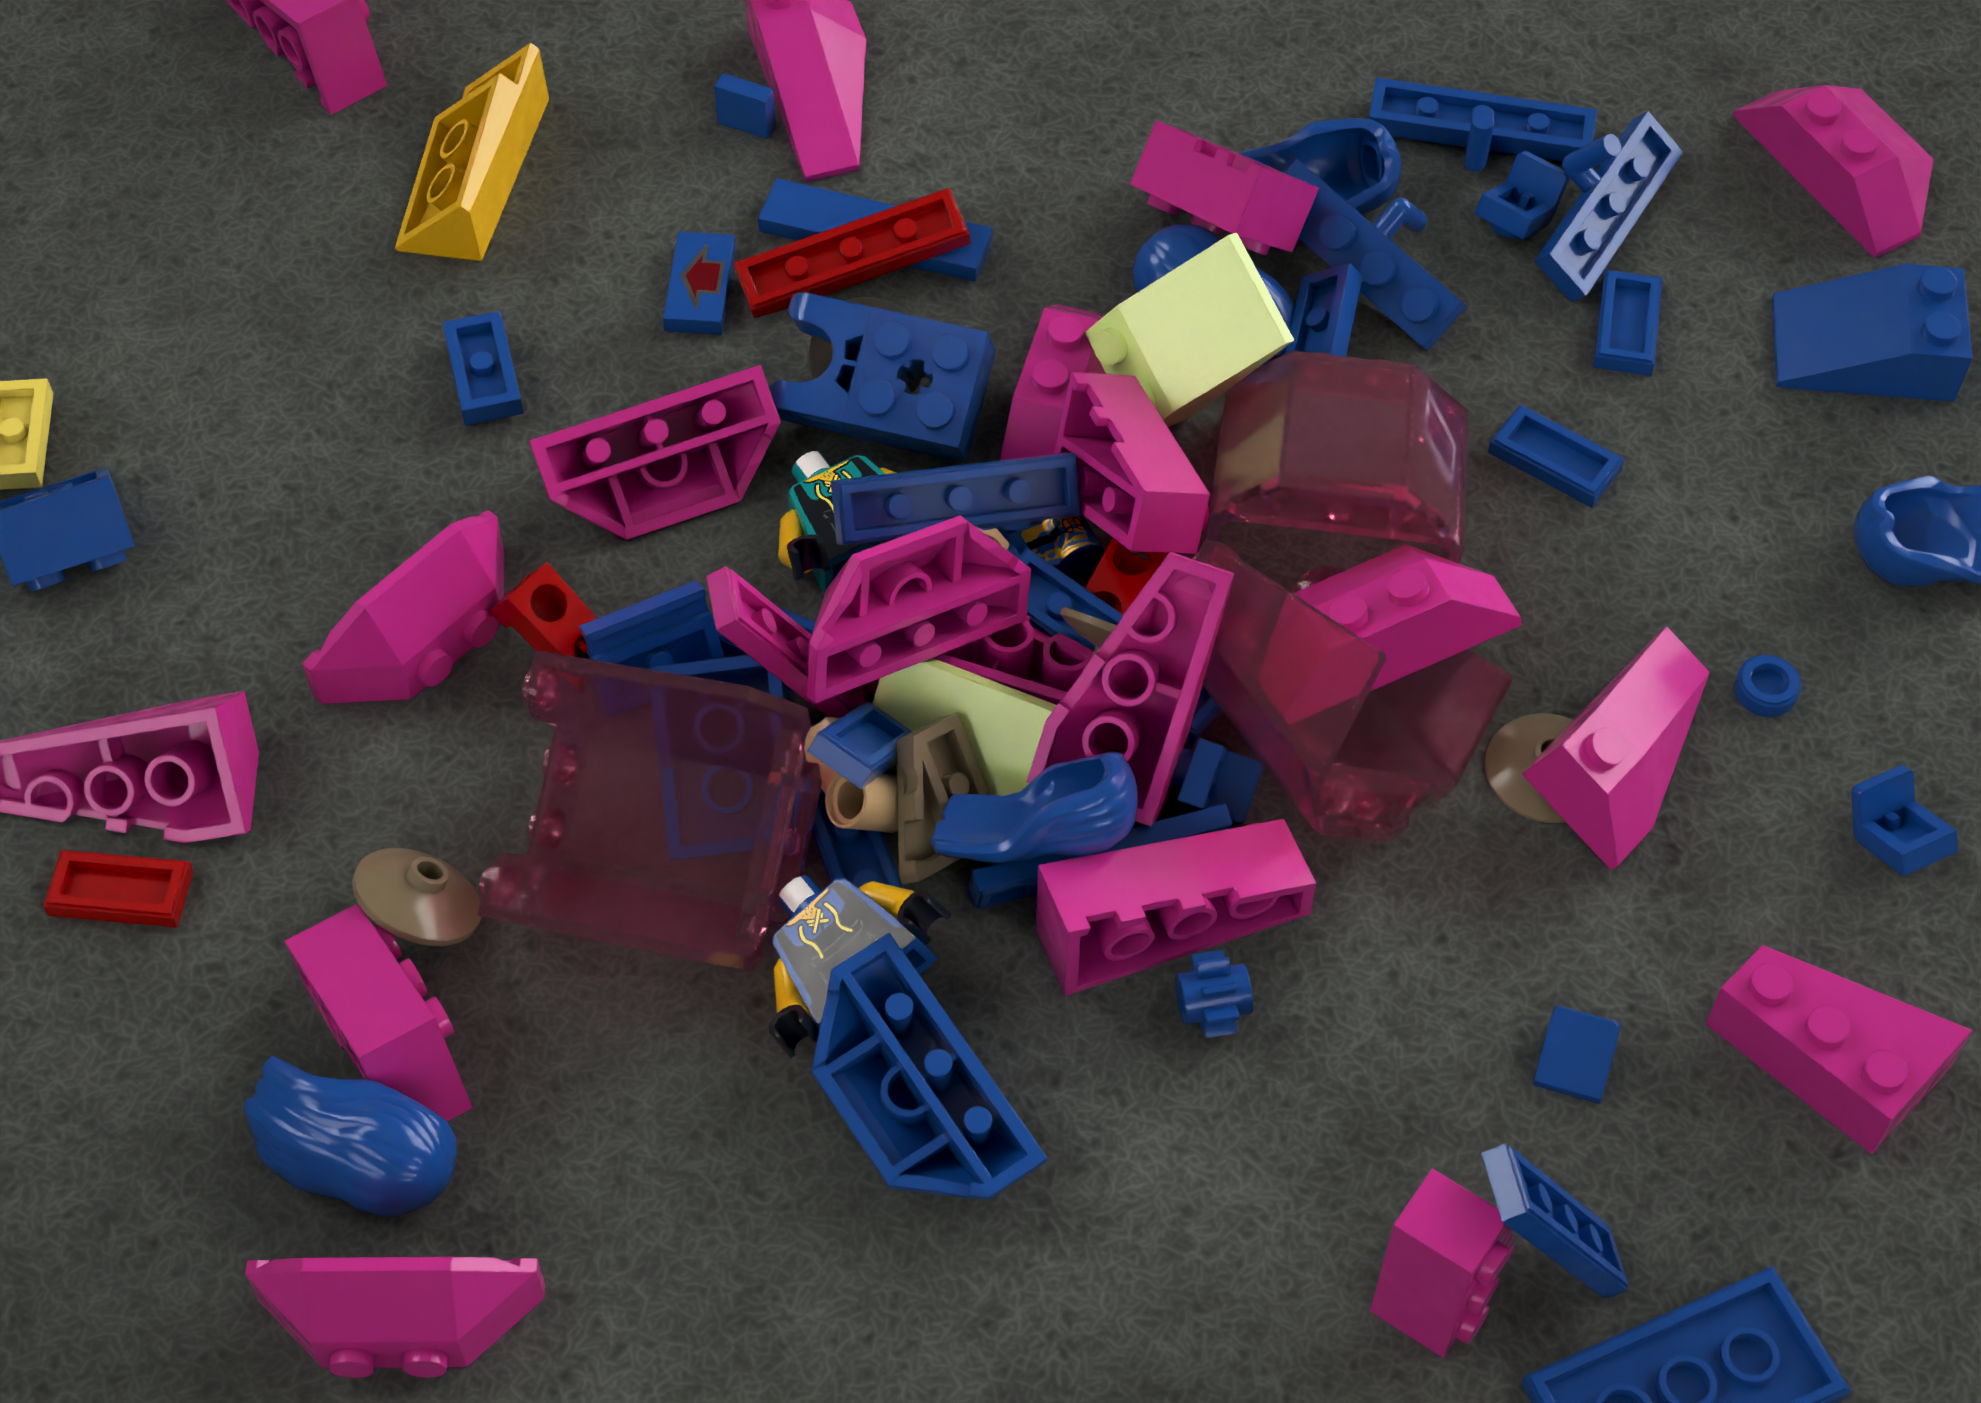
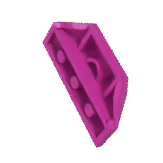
(1847, 159)
(1043, 384)
(662, 456)
(913, 604)
(1414, 608)
(415, 619)
(396, 1309)

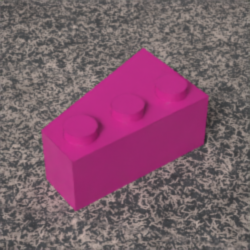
(1223, 189)
(1130, 466)
(379, 1009)
(1836, 1042)
(1442, 1264)

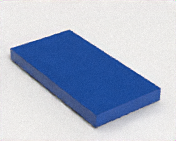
(1719, 1349)

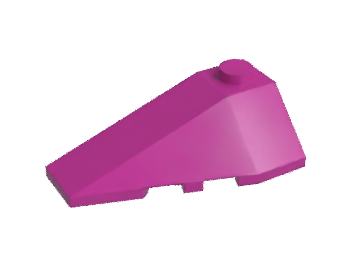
(816, 70)

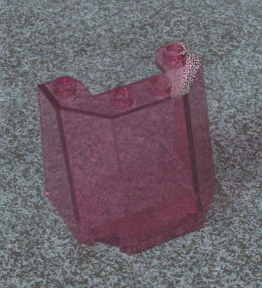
(1343, 451)
(1307, 709)
(660, 812)

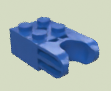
(871, 373)

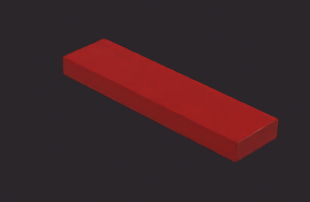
(853, 252)

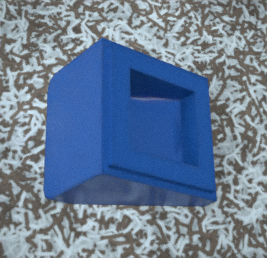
(1577, 1054)

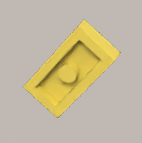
(24, 432)

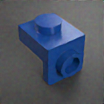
(1525, 199)
(1217, 777)
(1896, 826)

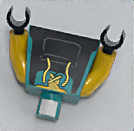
(808, 527)

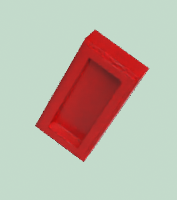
(118, 888)

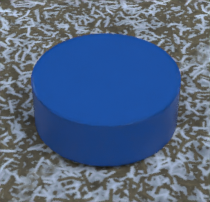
(1767, 685)

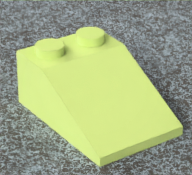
(1193, 331)

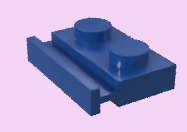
(656, 631)

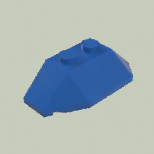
(914, 1083)

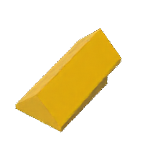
(475, 160)

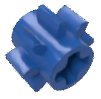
(1214, 993)

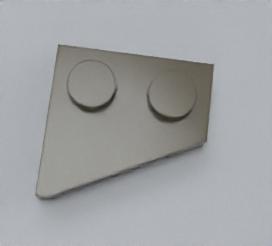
(930, 770)

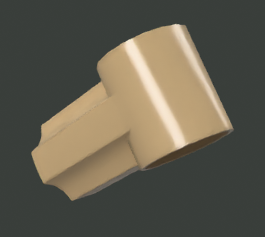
(848, 805)

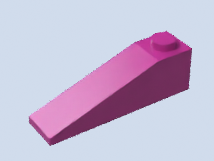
(1144, 682)
(1622, 749)
(158, 767)

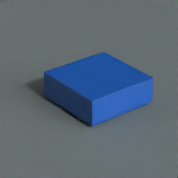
(745, 106)

